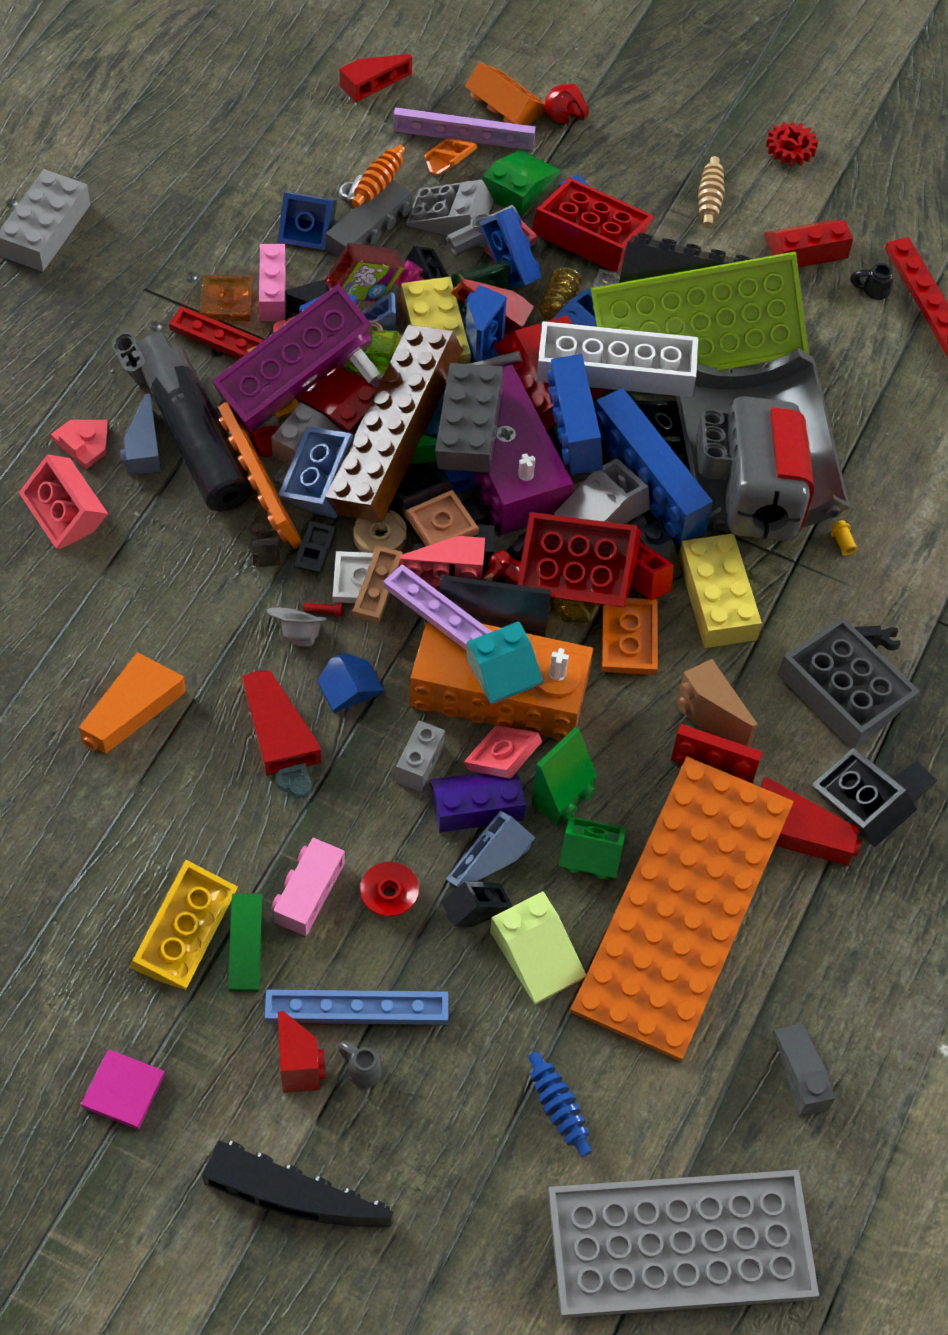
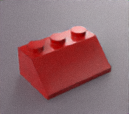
(812, 242)

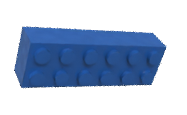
(634, 441)

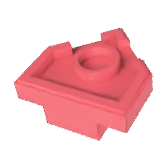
(83, 440)

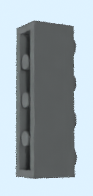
(370, 220)

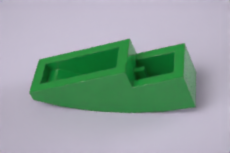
(245, 942)

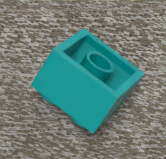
(504, 662)

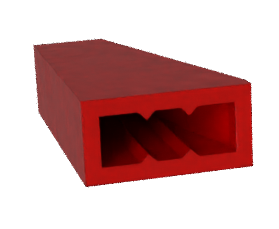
(277, 725)
(814, 829)

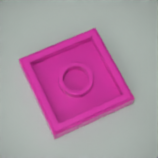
(123, 1089)

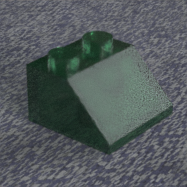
(491, 273)

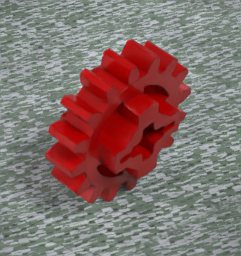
(793, 144)

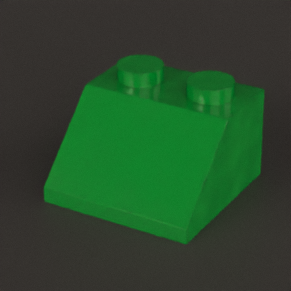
(592, 847)

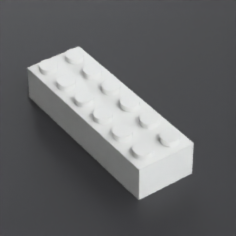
(623, 357)

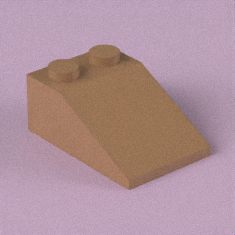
(714, 704)

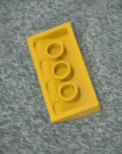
(183, 926)

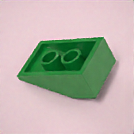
(519, 180)
(564, 778)

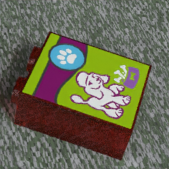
(366, 271)

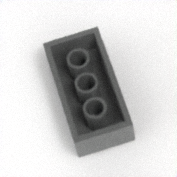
(470, 417)

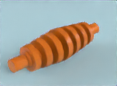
(378, 175)

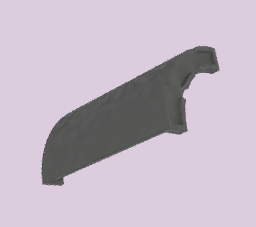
(785, 379)

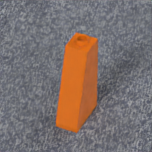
(131, 702)

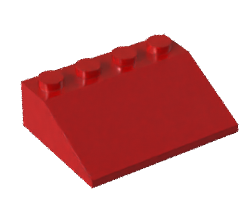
(589, 223)
(528, 344)
(580, 558)

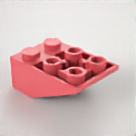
(452, 557)

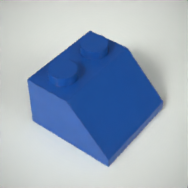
(306, 220)

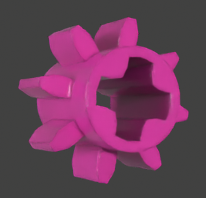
(410, 273)

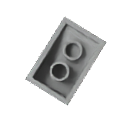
(290, 433)

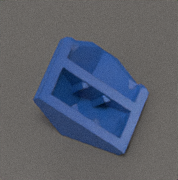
(348, 681)

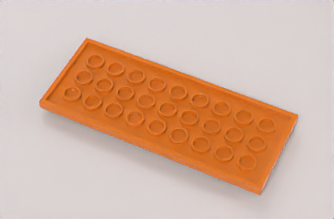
(682, 909)

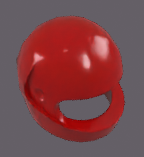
(563, 101)

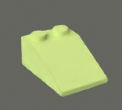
(537, 947)

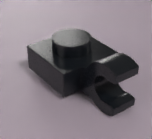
(880, 637)

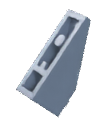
(141, 442)
(495, 848)

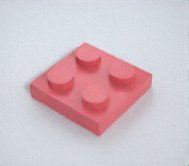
(503, 751)

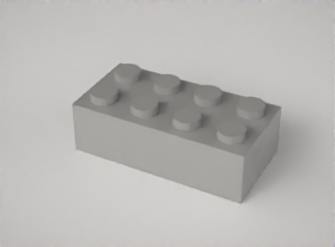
(43, 220)

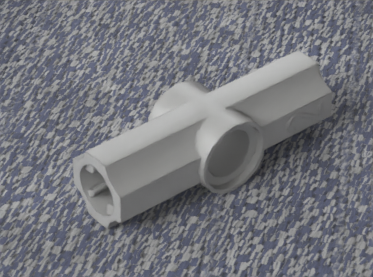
(470, 236)

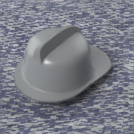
(297, 626)

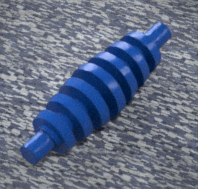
(559, 1104)

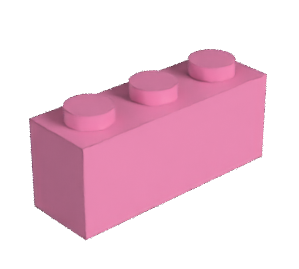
(272, 282)
(308, 886)

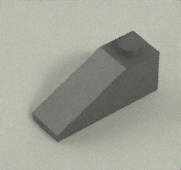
(804, 1070)

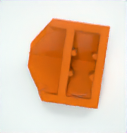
(448, 155)

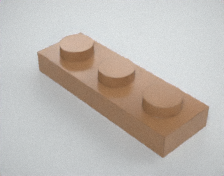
(372, 594)

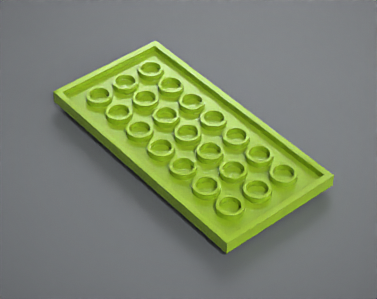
(737, 309)

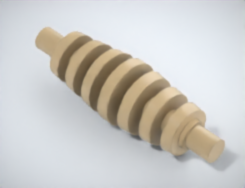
(711, 192)

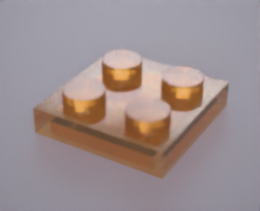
(227, 297)

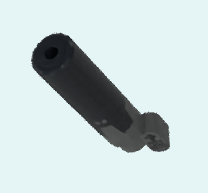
(188, 417)

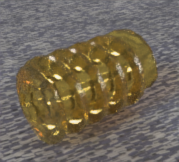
(561, 289)

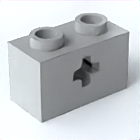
(420, 756)

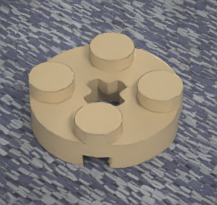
(393, 539)

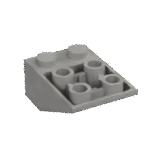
(449, 206)
(608, 496)

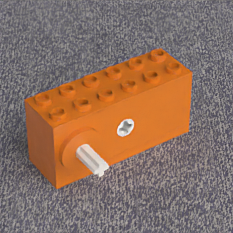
(447, 685)

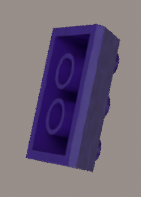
(475, 800)

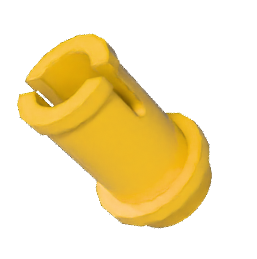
(843, 536)

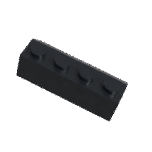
(500, 603)

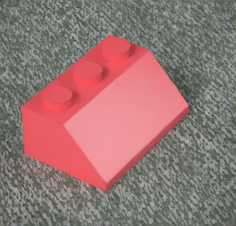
(62, 501)

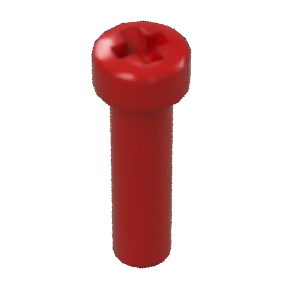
(323, 608)

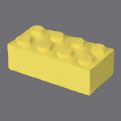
(433, 306)
(719, 590)

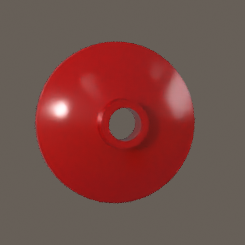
(388, 877)

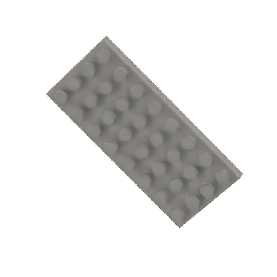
(681, 1243)

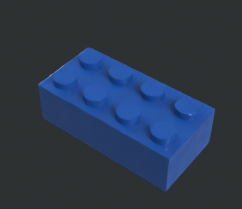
(575, 414)

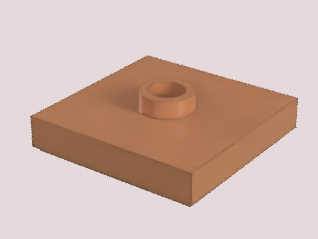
(441, 519)

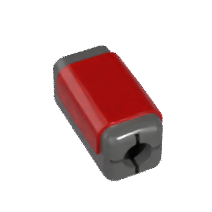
(764, 462)

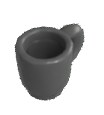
(363, 1066)

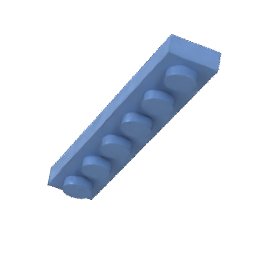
(358, 1006)

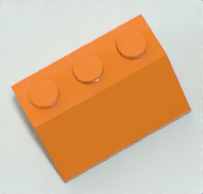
(504, 95)

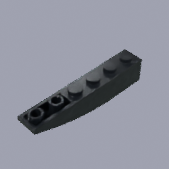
(288, 1190)

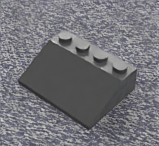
(847, 682)

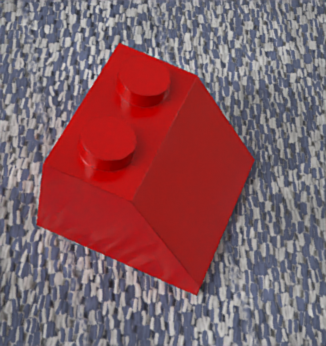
(300, 1059)

